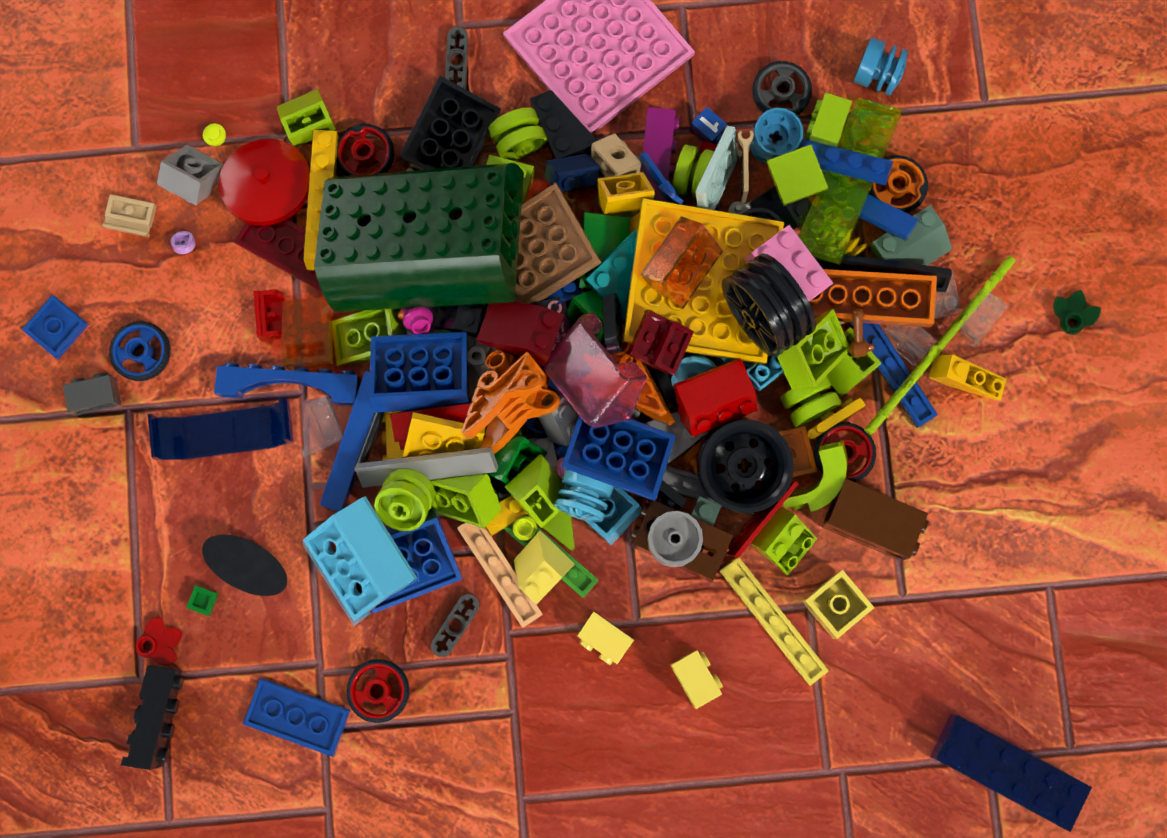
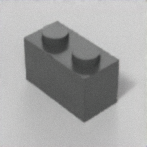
(92, 394)

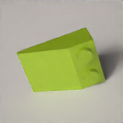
(354, 333)
(816, 354)
(466, 499)

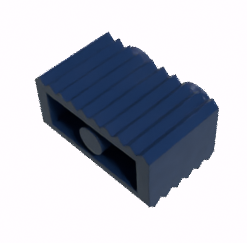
(572, 172)

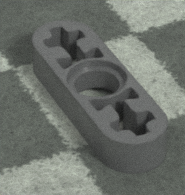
(452, 51)
(450, 643)

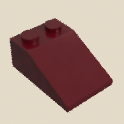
(521, 329)

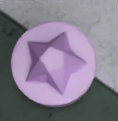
(183, 242)

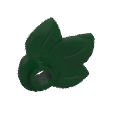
(1075, 309)

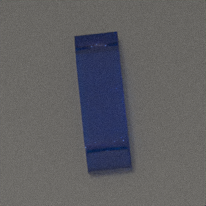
(221, 432)

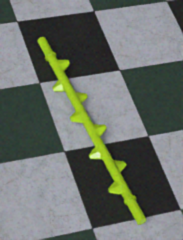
(935, 350)

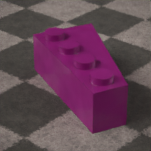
(660, 143)

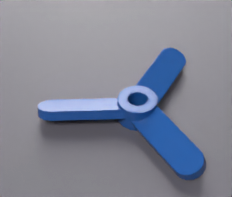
(663, 185)

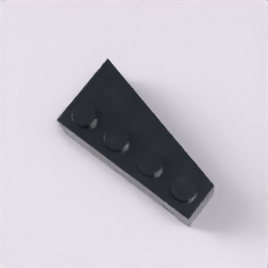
(154, 718)

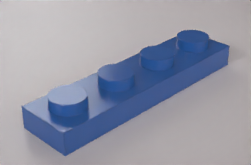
(850, 162)

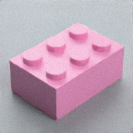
(797, 259)

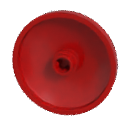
(265, 182)

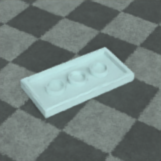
(718, 171)

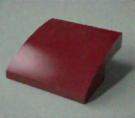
(660, 342)

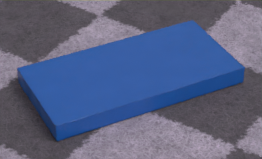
(296, 717)

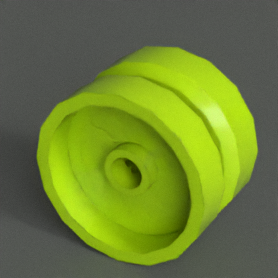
(517, 134)
(690, 169)
(811, 402)
(405, 499)

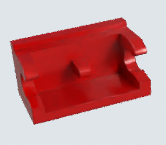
(268, 314)

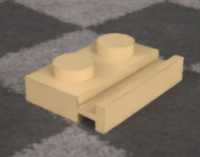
(129, 215)

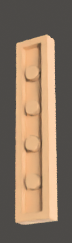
(500, 573)

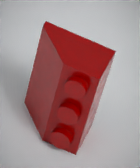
(715, 397)

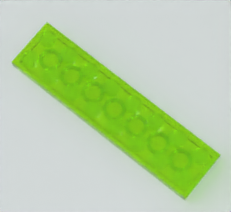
(839, 207)

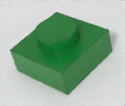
(202, 600)

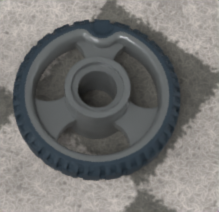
(784, 70)

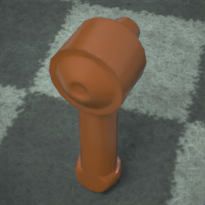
(858, 346)

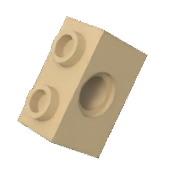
(614, 157)

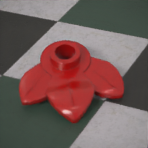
(162, 641)

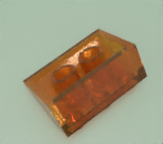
(682, 261)

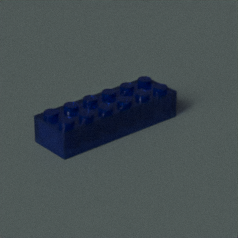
(1011, 772)

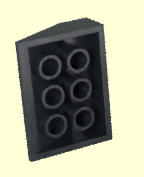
(448, 129)

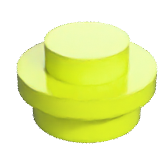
(214, 134)
(524, 528)

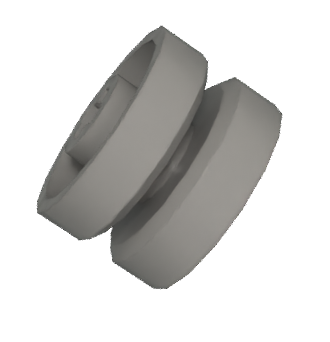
(660, 539)

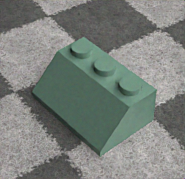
(922, 247)

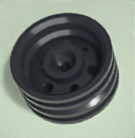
(769, 305)
(774, 478)

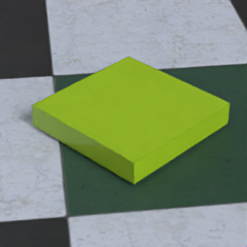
(797, 175)

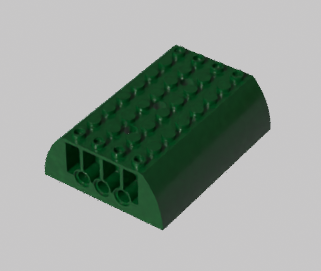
(424, 260)

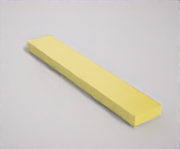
(774, 621)

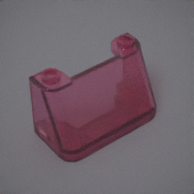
(591, 377)

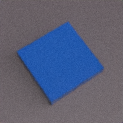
(55, 327)

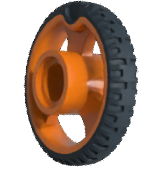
(917, 190)

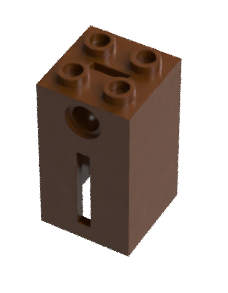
(876, 521)
(714, 541)

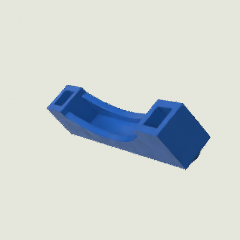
(236, 381)

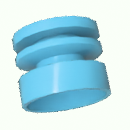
(583, 497)

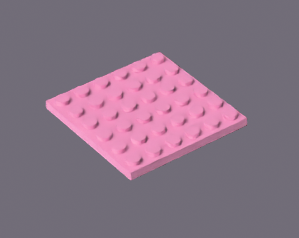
(598, 53)

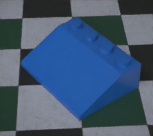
(418, 371)
(621, 455)
(429, 557)

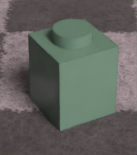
(706, 510)

